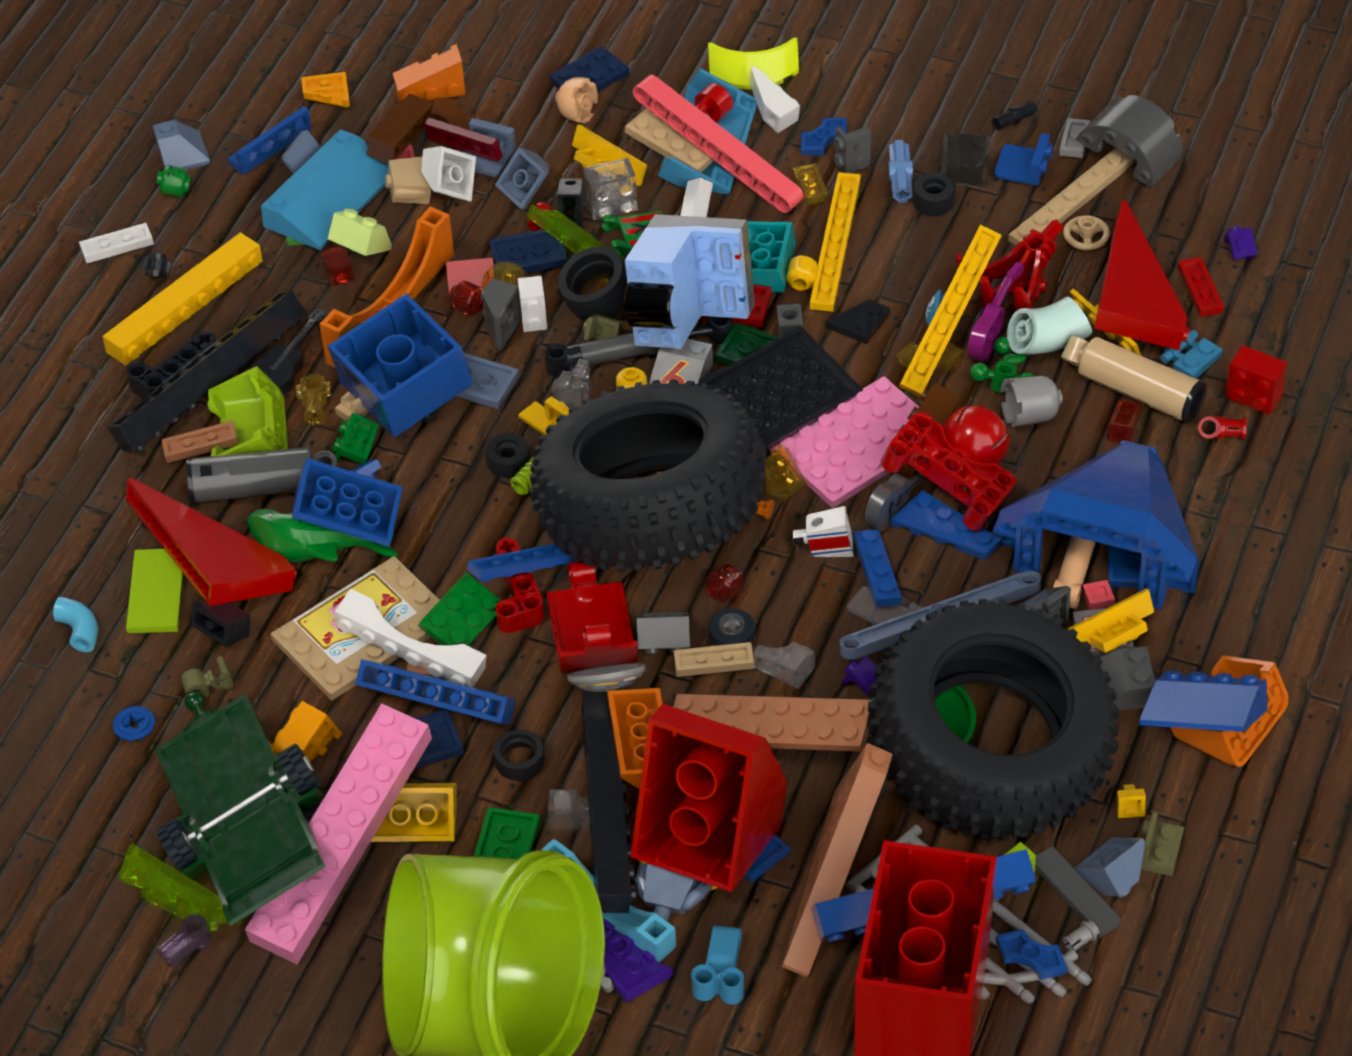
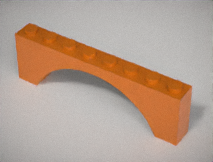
(425, 258)

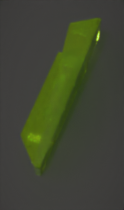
(564, 229)
(171, 888)

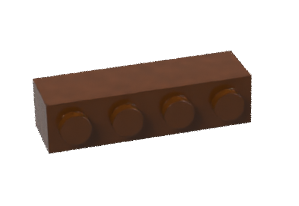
(399, 128)
(939, 405)

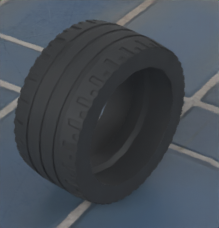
(584, 267)

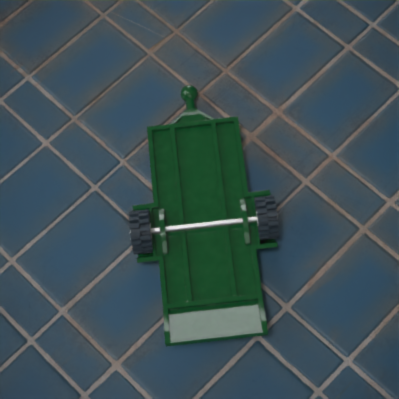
(239, 807)

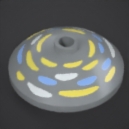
(607, 677)

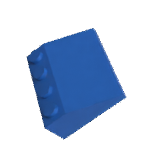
(346, 502)
(1205, 701)

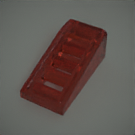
(1124, 424)

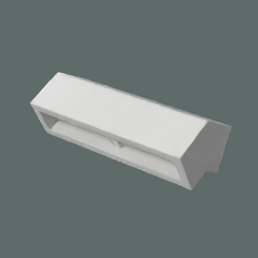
(697, 198)

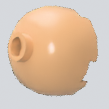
(576, 99)

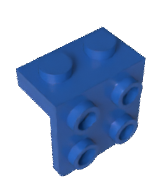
(1024, 163)

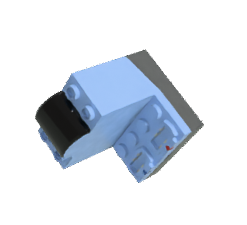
(686, 272)

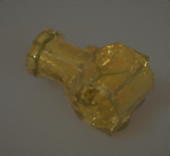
(314, 393)

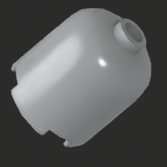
(1030, 400)

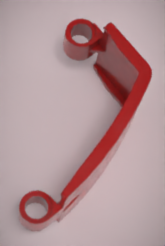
(590, 622)

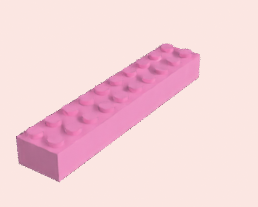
(343, 830)

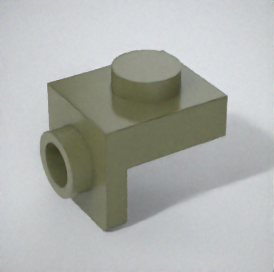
(601, 327)

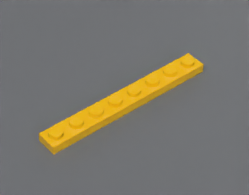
(835, 242)
(950, 311)

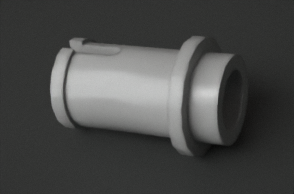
(1079, 937)

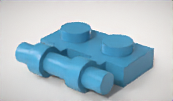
(1197, 359)

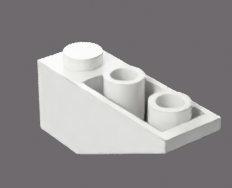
(774, 104)

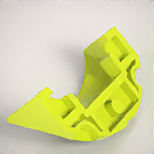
(736, 65)

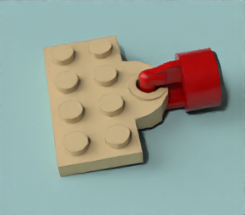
(655, 133)

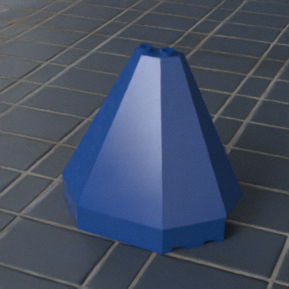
(1114, 501)

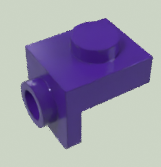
(1241, 243)
(861, 673)

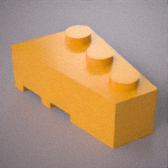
(309, 730)

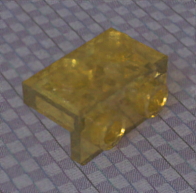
(782, 474)

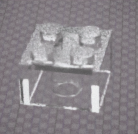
(610, 188)

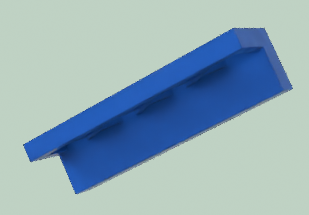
(270, 142)

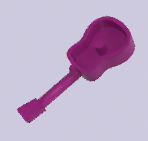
(991, 321)

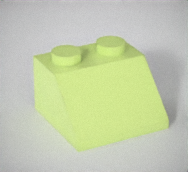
(359, 233)

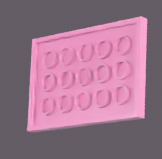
(845, 447)

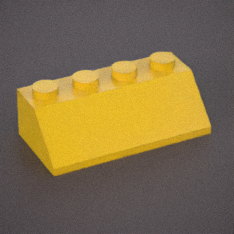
(421, 814)

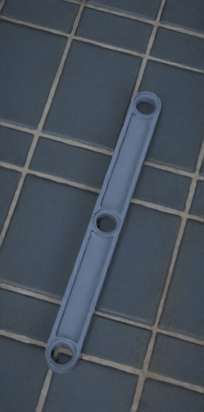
(888, 632)

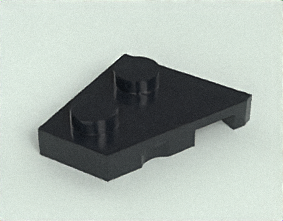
(860, 321)

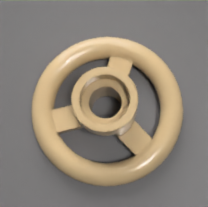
(1086, 227)

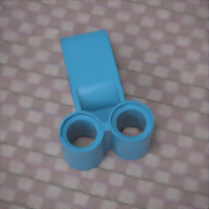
(720, 968)

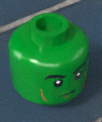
(173, 181)

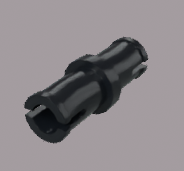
(1014, 115)

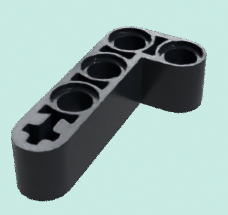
(146, 379)

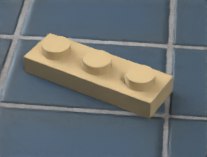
(713, 659)

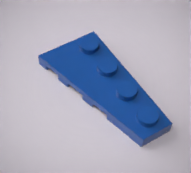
(945, 525)

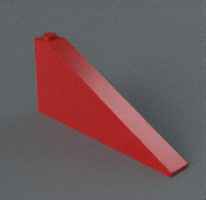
(1136, 292)
(211, 555)

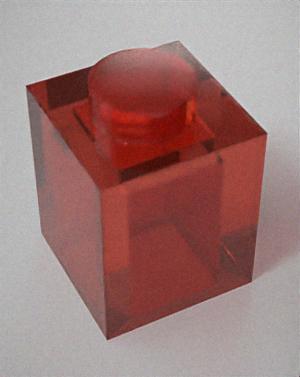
(337, 266)

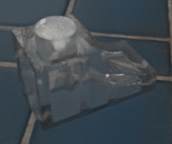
(573, 385)
(788, 663)
(568, 811)

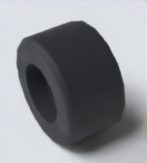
(933, 194)

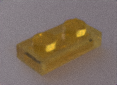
(811, 184)

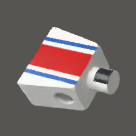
(827, 533)

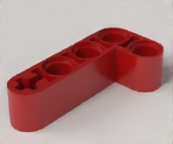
(526, 604)

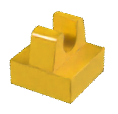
(1131, 802)

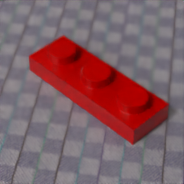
(1200, 287)

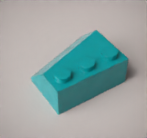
(770, 252)

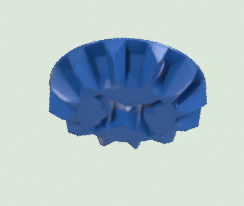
(139, 715)

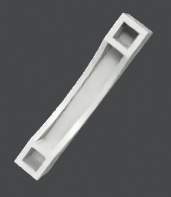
(454, 662)

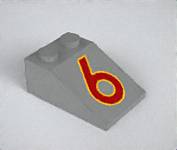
(683, 364)

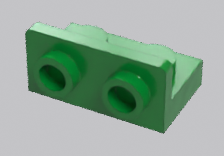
(355, 438)

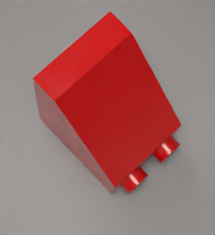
(706, 798)

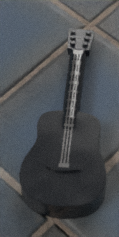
(286, 361)

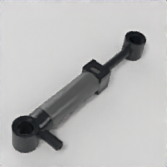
(563, 357)

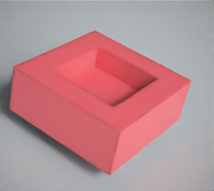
(1098, 595)

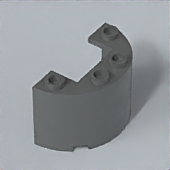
(1140, 132)

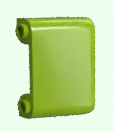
(255, 409)

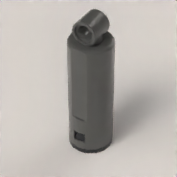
(249, 473)

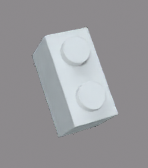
(532, 303)

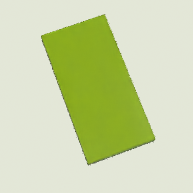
(154, 593)

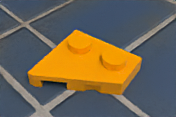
(327, 89)

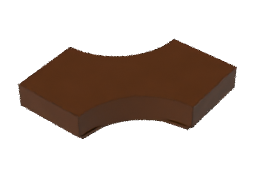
(448, 112)

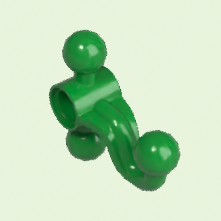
(1004, 368)

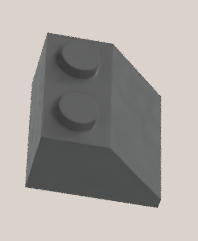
(501, 310)
(663, 631)

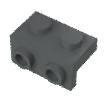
(852, 149)

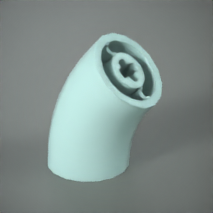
(1047, 327)

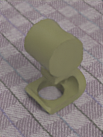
(198, 681)

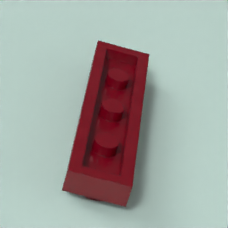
(463, 139)

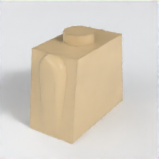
(407, 181)

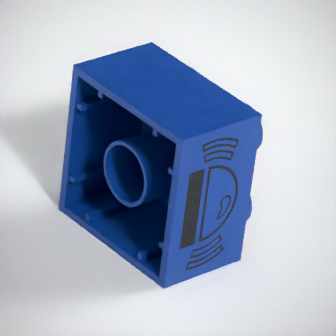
(400, 365)

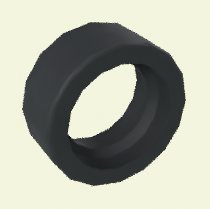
(515, 739)

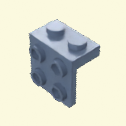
(506, 139)
(300, 151)

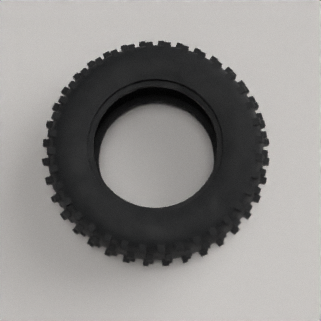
(658, 518)
(985, 789)

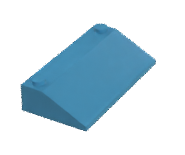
(736, 122)
(329, 182)

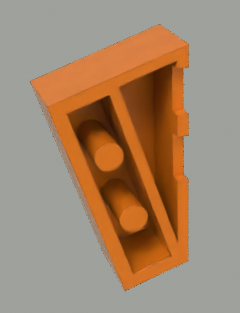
(434, 78)

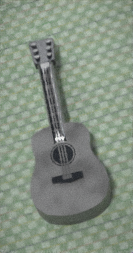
(889, 500)

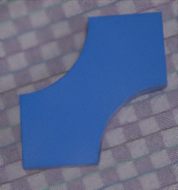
(818, 140)
(1042, 959)

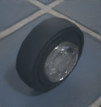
(732, 619)

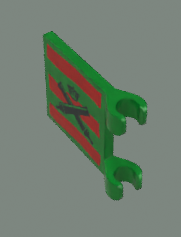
(631, 228)

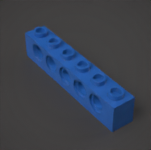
(435, 691)

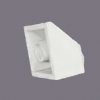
(449, 172)

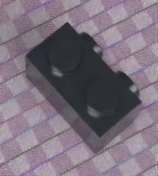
(220, 622)

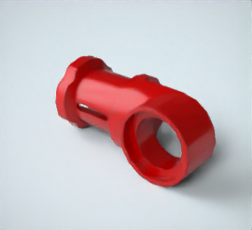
(1222, 427)

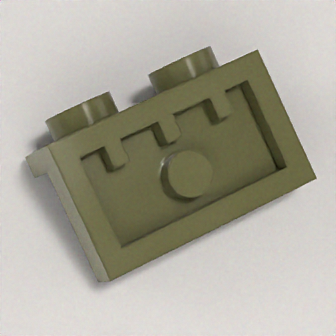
(1161, 845)

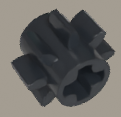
(156, 264)

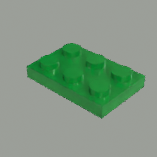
(461, 613)

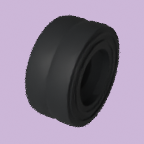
(504, 444)

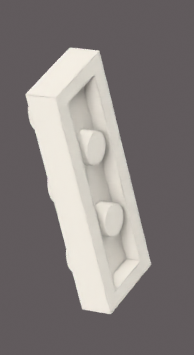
(116, 243)

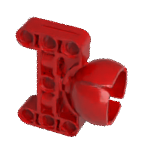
(958, 458)

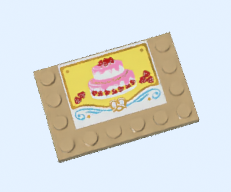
(333, 656)

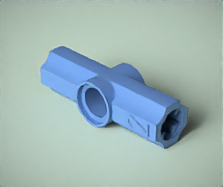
(900, 171)

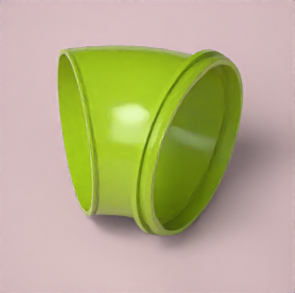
(491, 955)

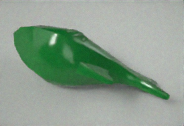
(304, 540)

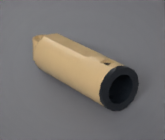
(1136, 377)

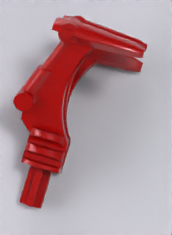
(1033, 251)

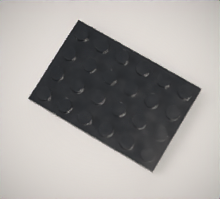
(786, 385)

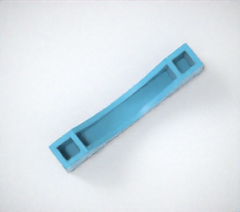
(645, 928)

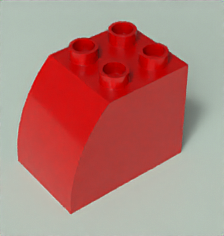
(924, 952)

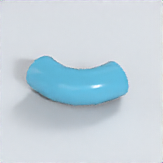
(80, 619)

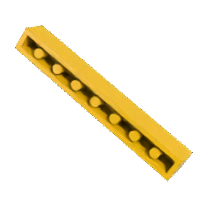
(182, 299)

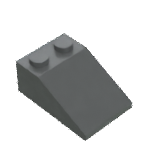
(1130, 676)

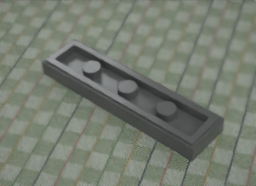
(1076, 891)

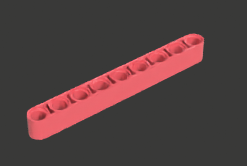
(718, 143)

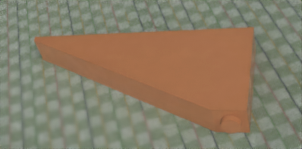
(836, 850)

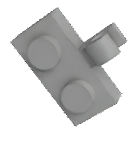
(1069, 145)

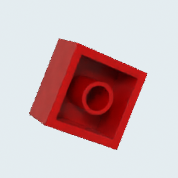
(1256, 379)

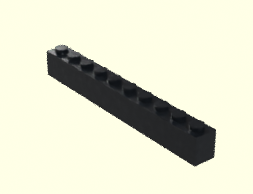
(206, 371)
(606, 808)

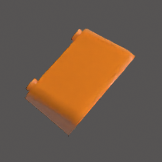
(1234, 746)

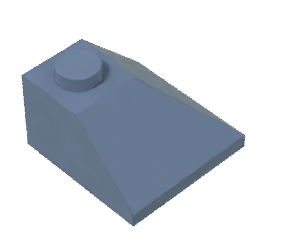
(180, 145)
(523, 177)
(1114, 866)

